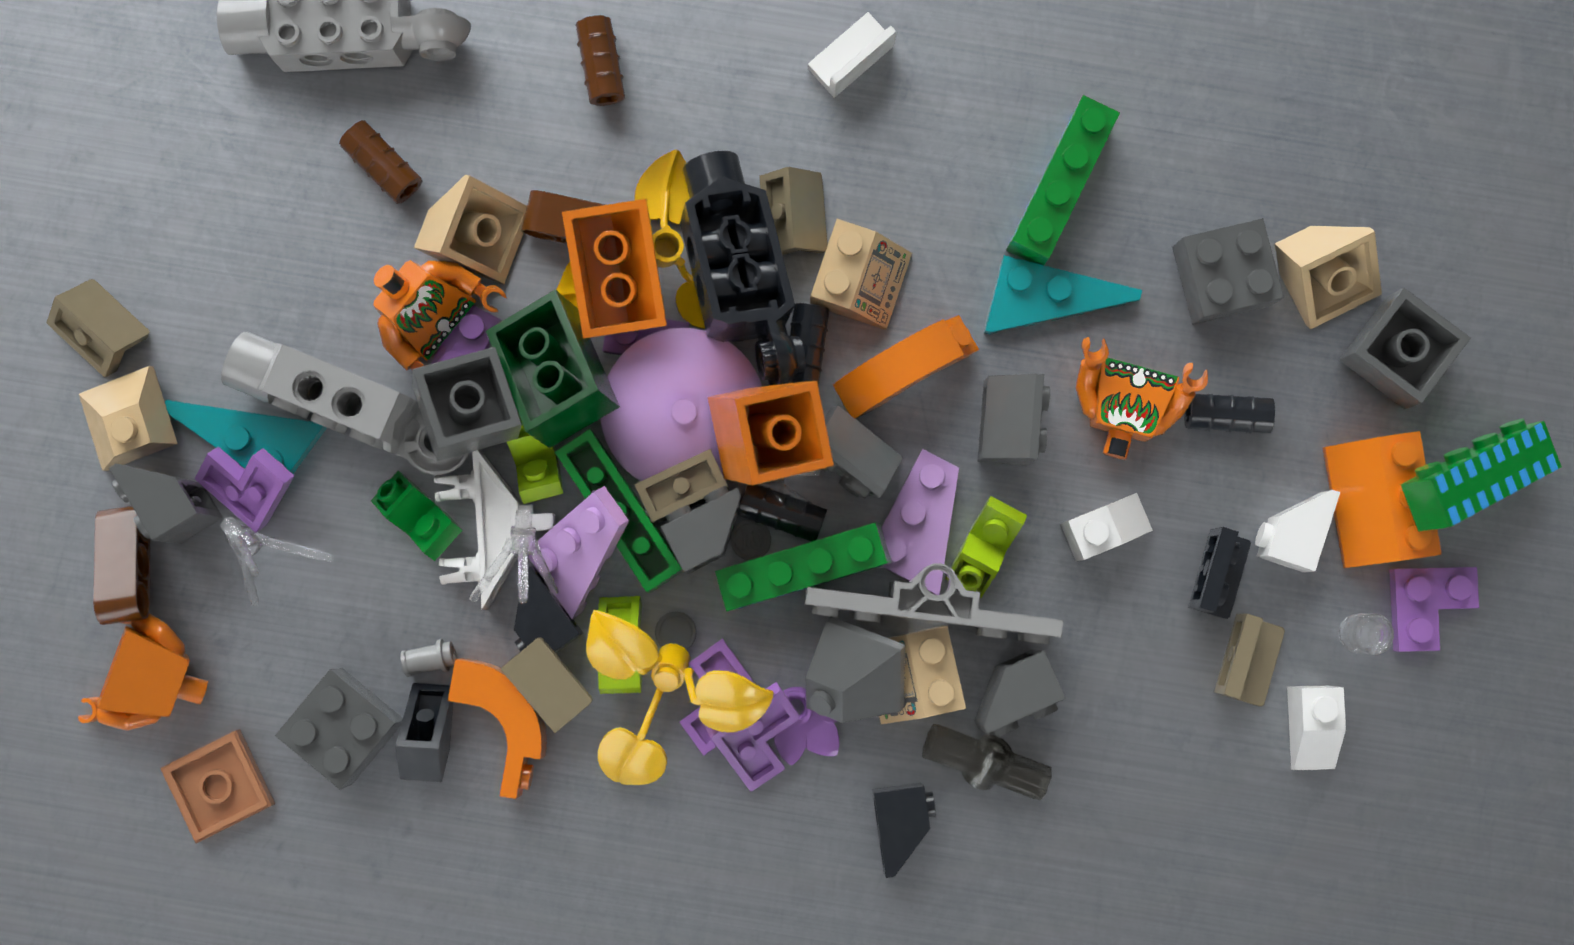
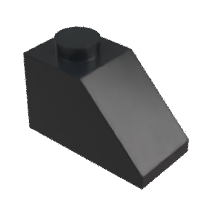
(543, 617)
(425, 733)
(901, 822)

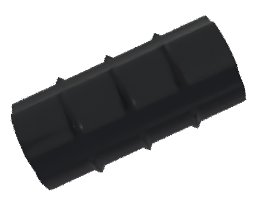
(810, 324)
(1230, 413)
(782, 512)

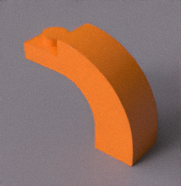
(904, 365)
(489, 688)

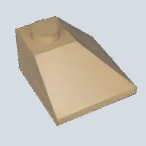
(474, 229)
(1329, 270)
(128, 418)

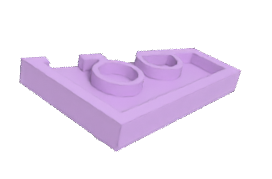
(921, 520)
(580, 546)

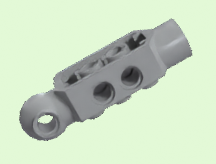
(338, 32)
(293, 383)

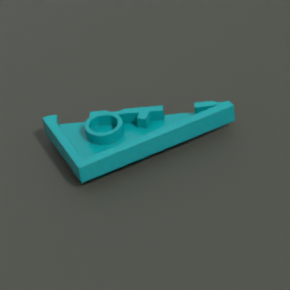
(1040, 293)
(246, 433)

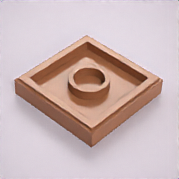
(217, 786)

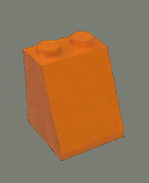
(770, 432)

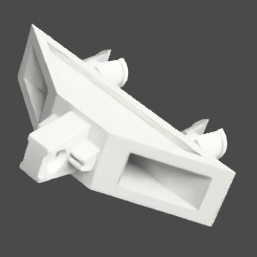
(495, 515)

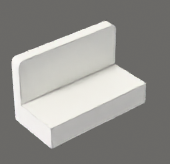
(852, 54)

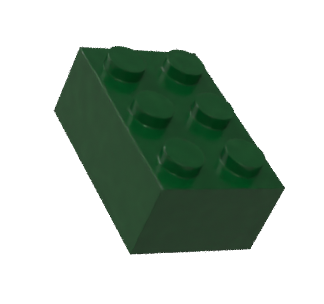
(552, 369)

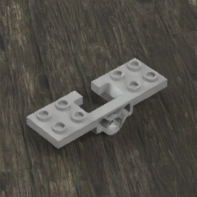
(952, 607)

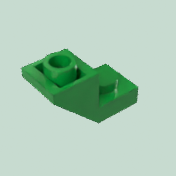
(416, 515)

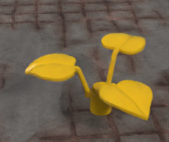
(666, 195)
(725, 698)

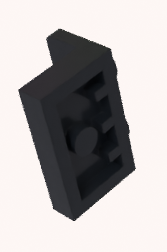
(1220, 572)

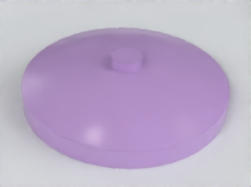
(664, 398)

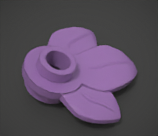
(810, 732)

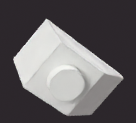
(1106, 527)
(1298, 533)
(1315, 726)

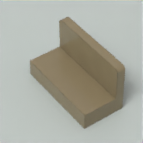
(797, 208)
(95, 325)
(680, 486)
(1249, 659)
(547, 684)

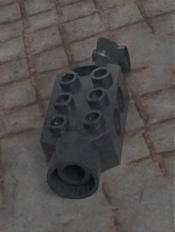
(739, 264)

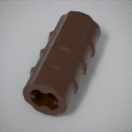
(600, 60)
(380, 161)

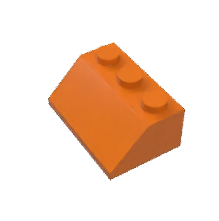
(614, 268)
(1372, 509)

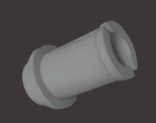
(428, 658)

